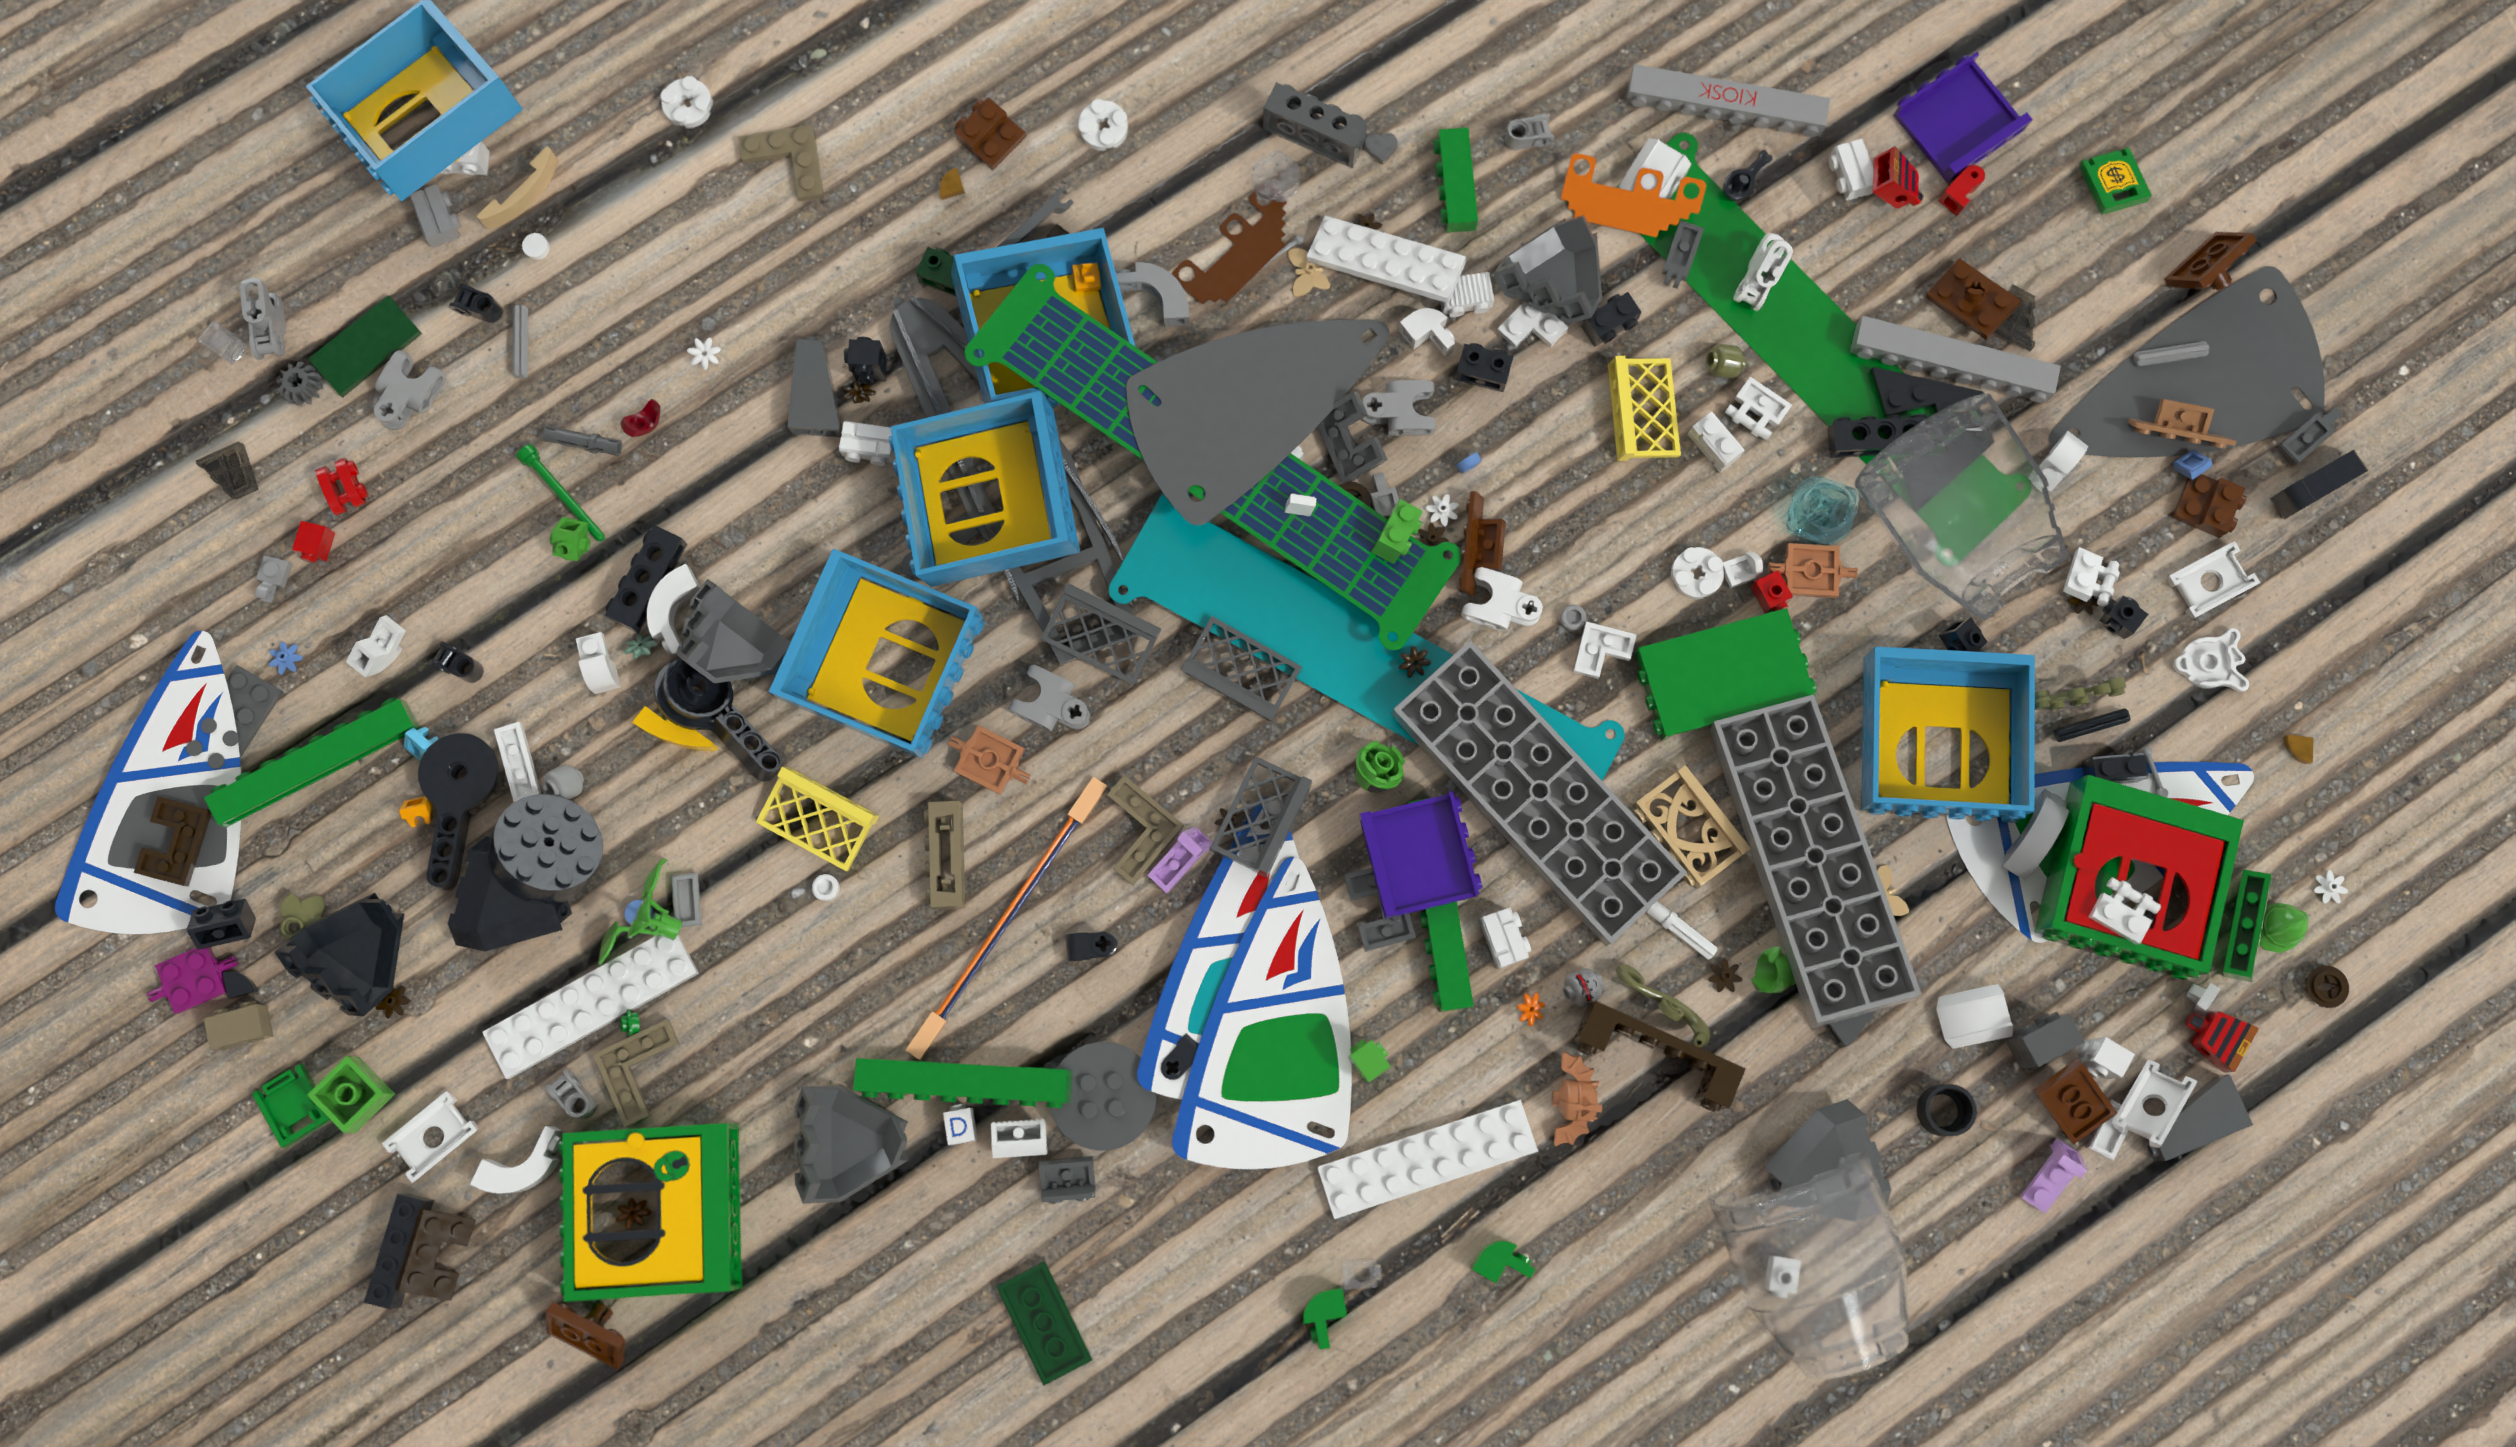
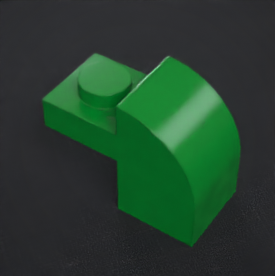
(1494, 1258)
(1322, 1307)

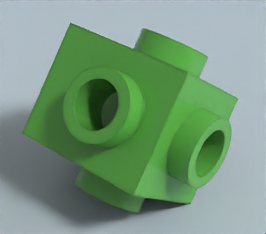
(570, 539)

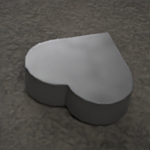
(1381, 146)

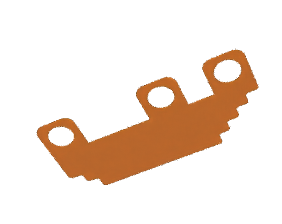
(1632, 211)

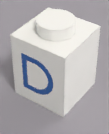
(960, 1125)

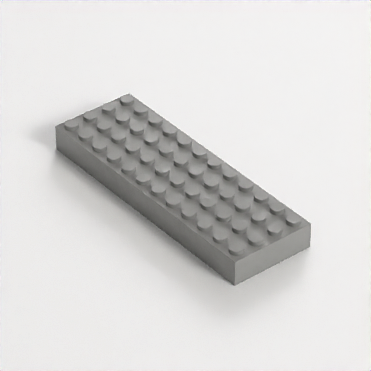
(1538, 793)
(1814, 862)

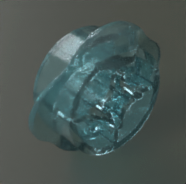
(1817, 490)

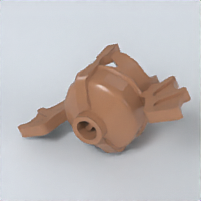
(1575, 1100)

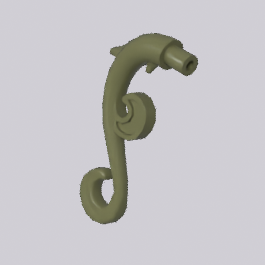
(1668, 1005)

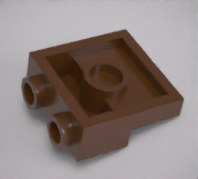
(989, 133)
(2210, 505)

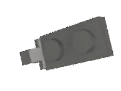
(2309, 436)

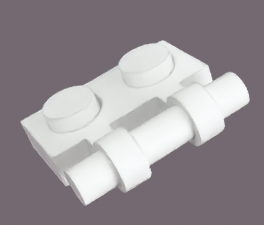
(1763, 403)
(2083, 575)
(2121, 918)

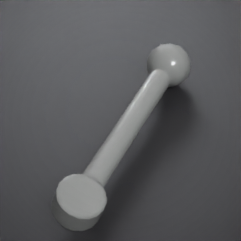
(1299, 239)
(2161, 791)

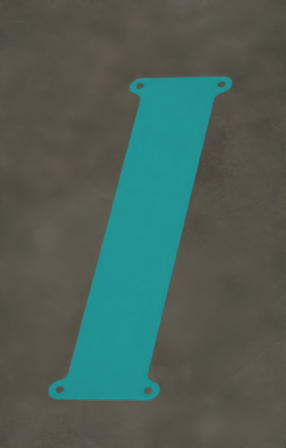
(1216, 574)

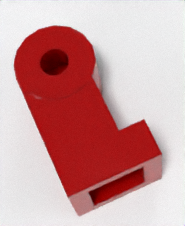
(1967, 182)

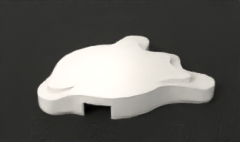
(2213, 662)

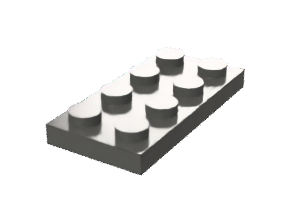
(251, 703)

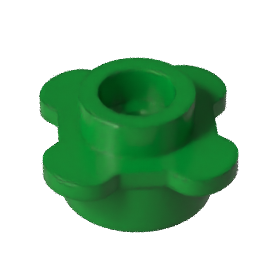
(629, 1023)

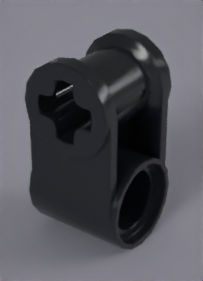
(473, 302)
(454, 662)
(1085, 945)
(1182, 1054)

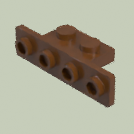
(1482, 545)

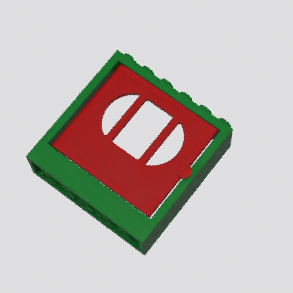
(2198, 856)

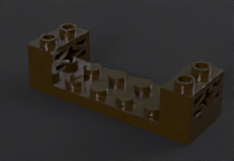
(1720, 1078)

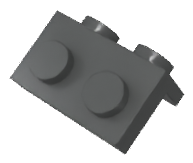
(1067, 1179)

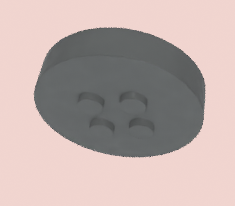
(1106, 1099)

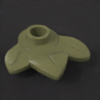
(300, 912)

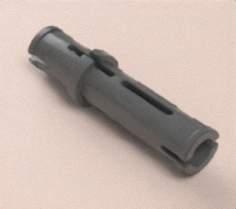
(593, 442)

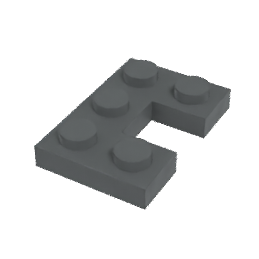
(1348, 459)
(1383, 931)

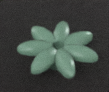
(640, 646)

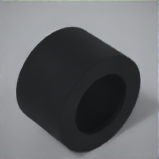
(1965, 1104)

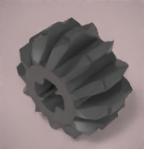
(294, 390)

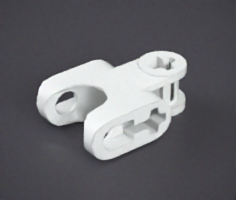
(1764, 259)
(1505, 603)

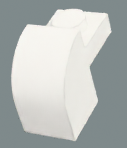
(1427, 324)
(2062, 459)
(378, 651)
(595, 665)

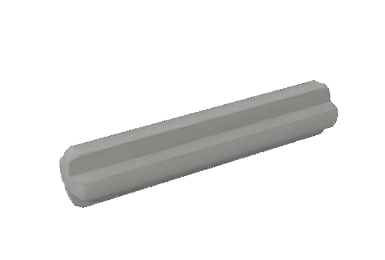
(520, 342)
(2171, 354)

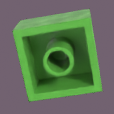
(351, 1094)

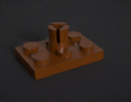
(2211, 261)
(1973, 299)
(2075, 1101)
(587, 1332)

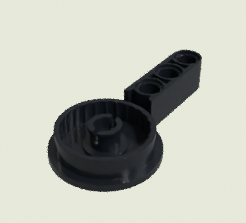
(712, 711)
(454, 797)

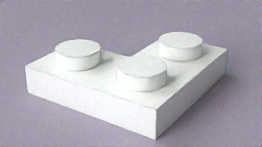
(1528, 320)
(1597, 643)

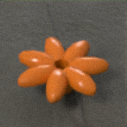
(1530, 1009)

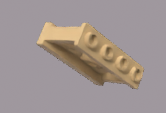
(1726, 836)

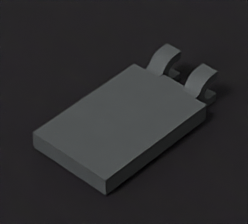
(1037, 218)

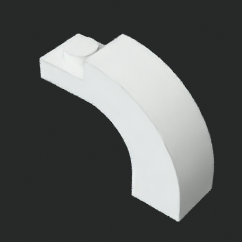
(665, 601)
(503, 1179)

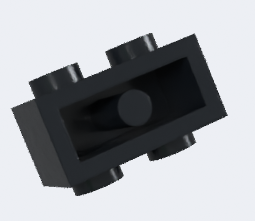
(1616, 316)
(866, 360)
(1484, 367)
(221, 924)

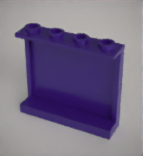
(1959, 118)
(1420, 855)

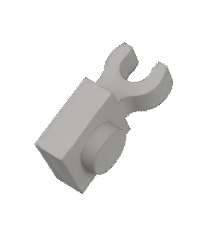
(1384, 499)
(272, 574)

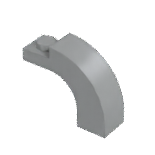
(1163, 286)
(2038, 835)

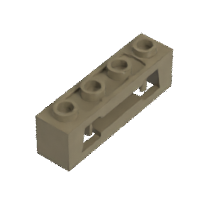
(944, 812)

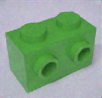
(1397, 531)
(1369, 1059)

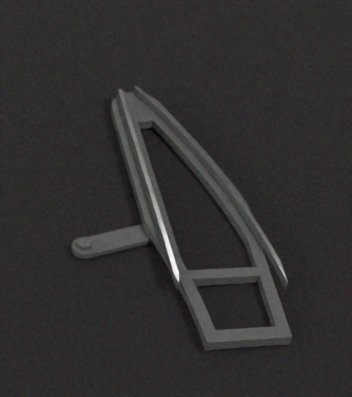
(922, 330)

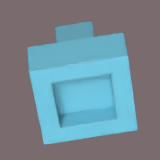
(417, 743)

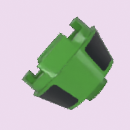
(1378, 767)

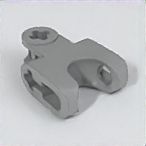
(265, 321)
(402, 394)
(1397, 409)
(1052, 704)

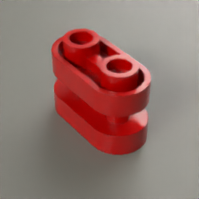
(354, 491)

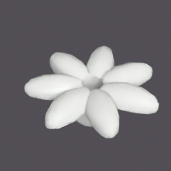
(704, 358)
(1442, 514)
(2330, 887)

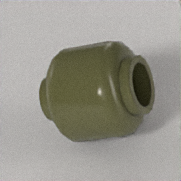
(1725, 361)

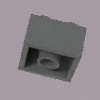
(2044, 1040)

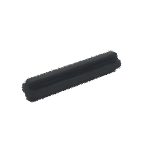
(2092, 725)

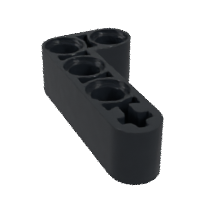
(2318, 484)

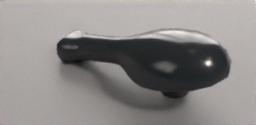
(1741, 182)

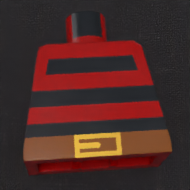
(1896, 179)
(2221, 1038)

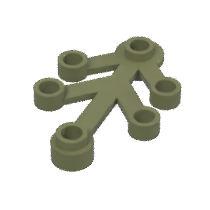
(2079, 696)

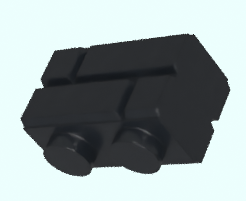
(2117, 768)

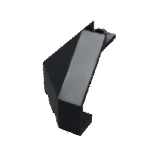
(492, 916)
(348, 954)

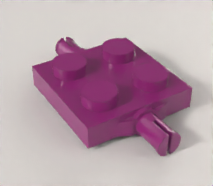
(191, 979)

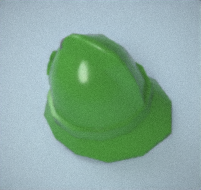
(2283, 927)

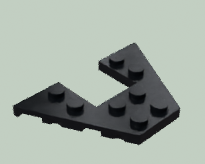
(1906, 393)

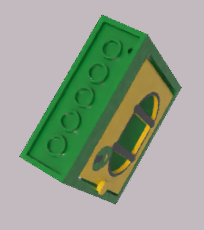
(683, 1231)

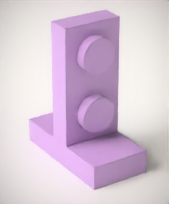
(1180, 858)
(2054, 1176)

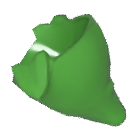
(1773, 972)

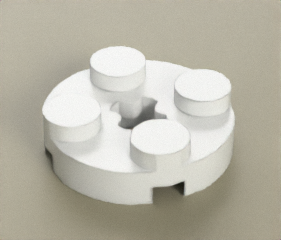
(685, 88)
(1106, 138)
(1684, 579)

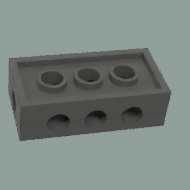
(1312, 131)

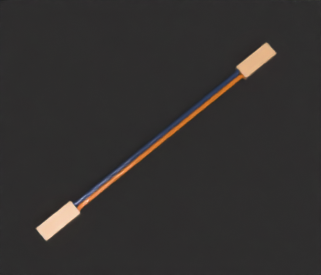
(934, 1022)

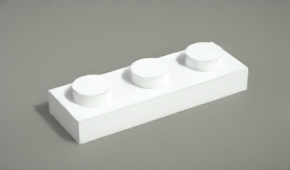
(517, 761)

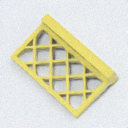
(1623, 413)
(826, 797)

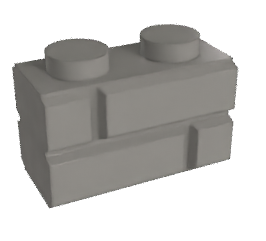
(434, 215)

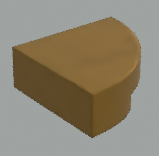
(951, 185)
(2300, 747)

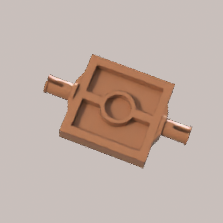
(1813, 570)
(989, 760)

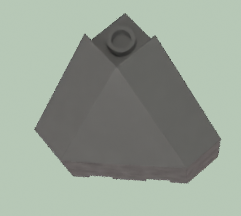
(1556, 271)
(728, 640)
(843, 1143)
(1820, 1143)

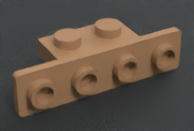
(2183, 420)

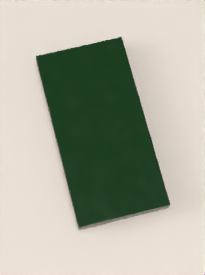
(365, 346)
(1044, 1323)

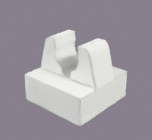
(2202, 997)

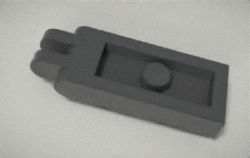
(1682, 252)

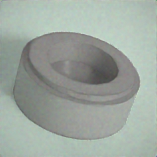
(1573, 618)

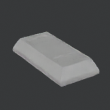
(686, 899)

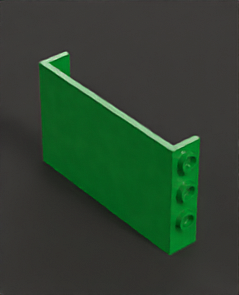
(1723, 672)

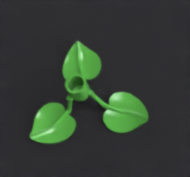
(660, 924)

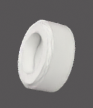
(535, 246)
(825, 887)

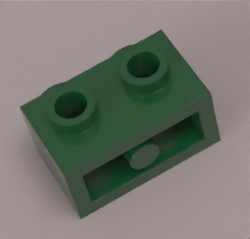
(936, 270)

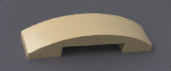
(525, 196)

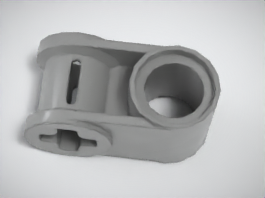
(1534, 133)
(568, 1091)

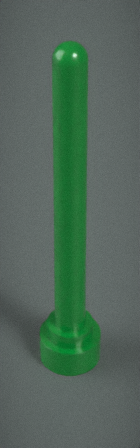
(530, 456)

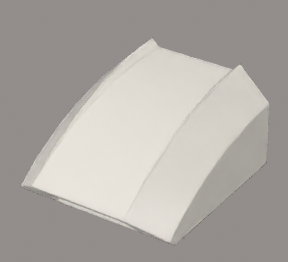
(1658, 157)
(1974, 1016)

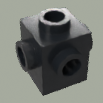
(2123, 616)
(1963, 636)

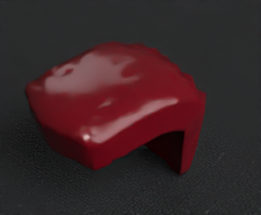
(643, 421)

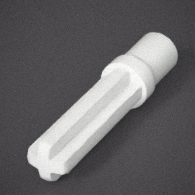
(1670, 921)

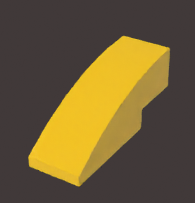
(671, 733)

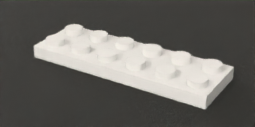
(1386, 259)

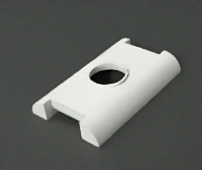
(2227, 568)
(2153, 1085)
(410, 1142)

